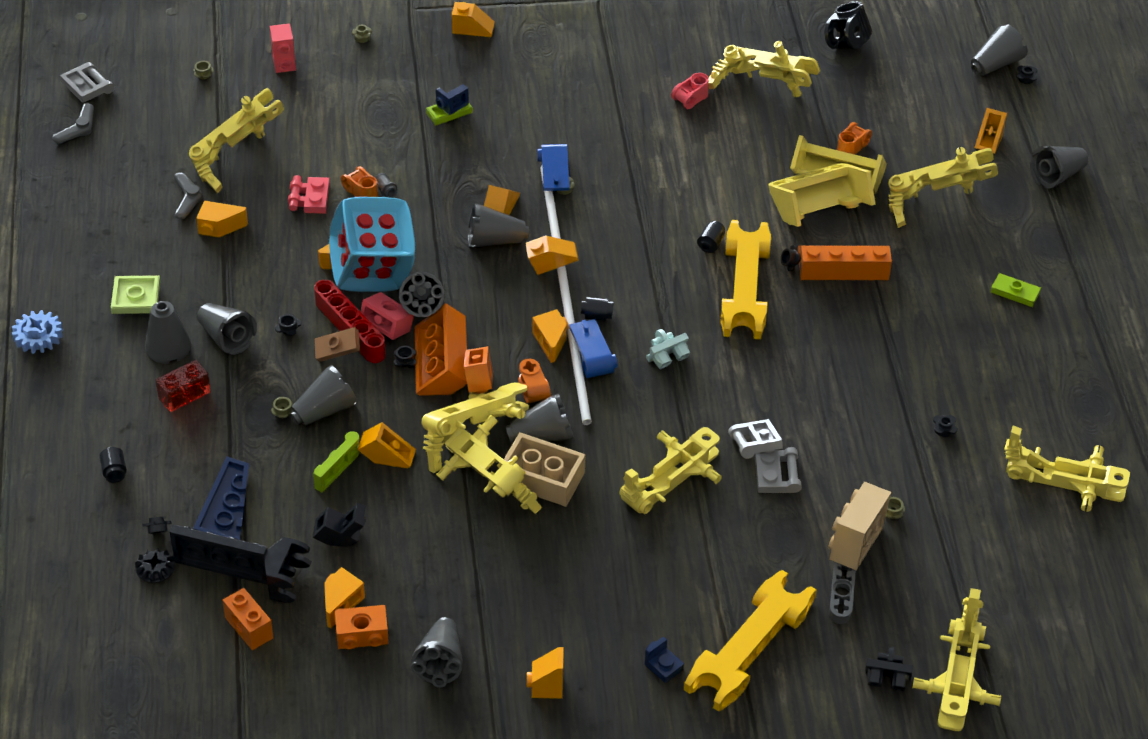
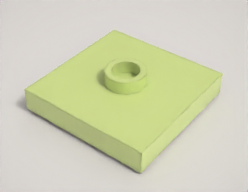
(134, 294)

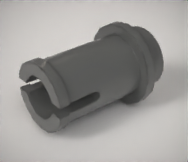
(387, 187)

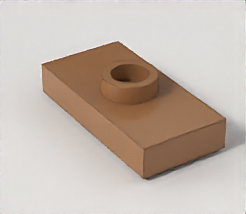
(337, 344)

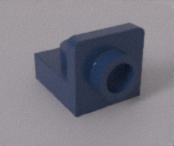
(453, 100)
(662, 661)

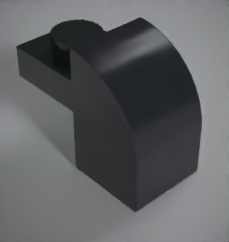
(338, 528)

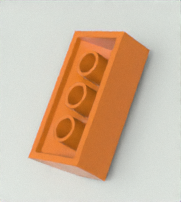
(845, 262)
(440, 352)

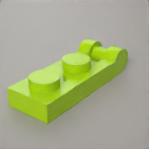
(337, 462)

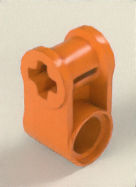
(853, 139)
(360, 183)
(533, 377)

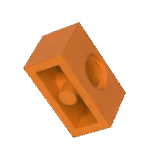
(478, 370)
(248, 619)
(361, 627)

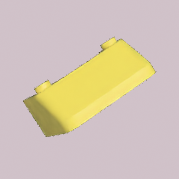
(813, 157)
(821, 189)

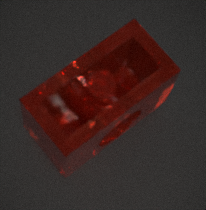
(183, 385)

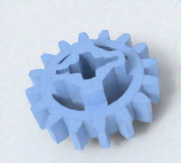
(37, 331)

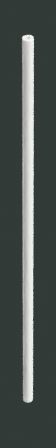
(568, 312)

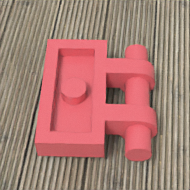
(316, 194)

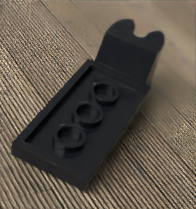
(242, 558)

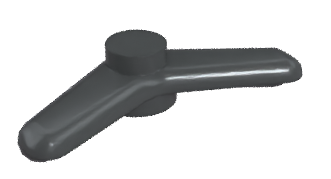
(81, 128)
(191, 198)

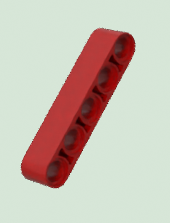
(346, 316)

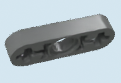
(836, 599)

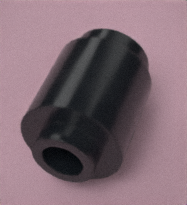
(711, 236)
(597, 308)
(113, 464)

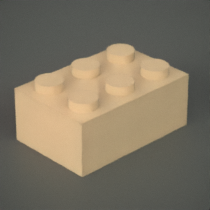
(549, 468)
(859, 525)

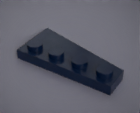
(225, 503)

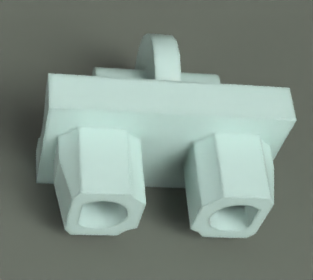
(666, 344)

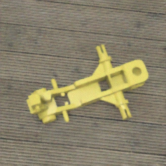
(771, 65)
(247, 120)
(962, 171)
(477, 408)
(474, 453)
(694, 456)
(1086, 476)
(958, 681)

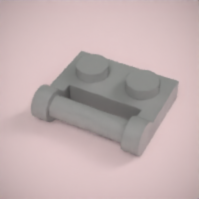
(82, 86)
(762, 434)
(769, 471)

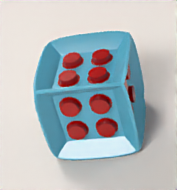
(371, 244)

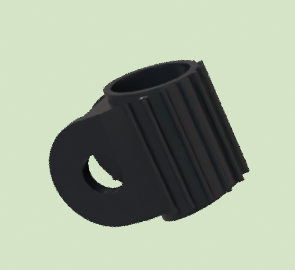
(848, 20)

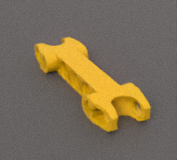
(743, 308)
(728, 667)

